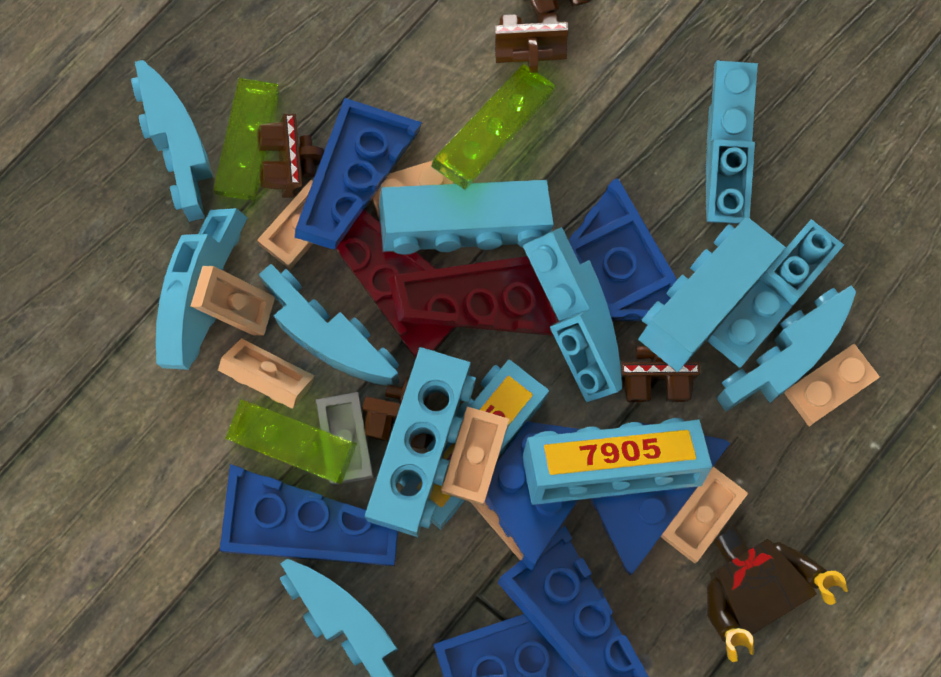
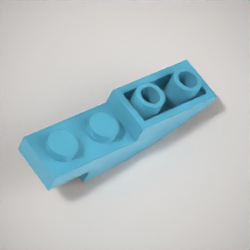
(175, 135)
(730, 142)
(775, 293)
(584, 323)
(179, 326)
(338, 342)
(801, 346)
(337, 612)

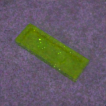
(240, 158)
(291, 441)

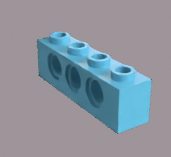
(430, 374)

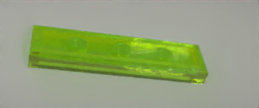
(493, 127)

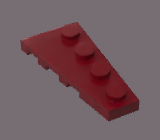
(373, 268)
(477, 296)

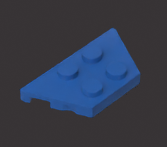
(623, 256)
(509, 497)
(639, 519)

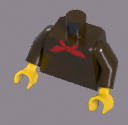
(761, 587)

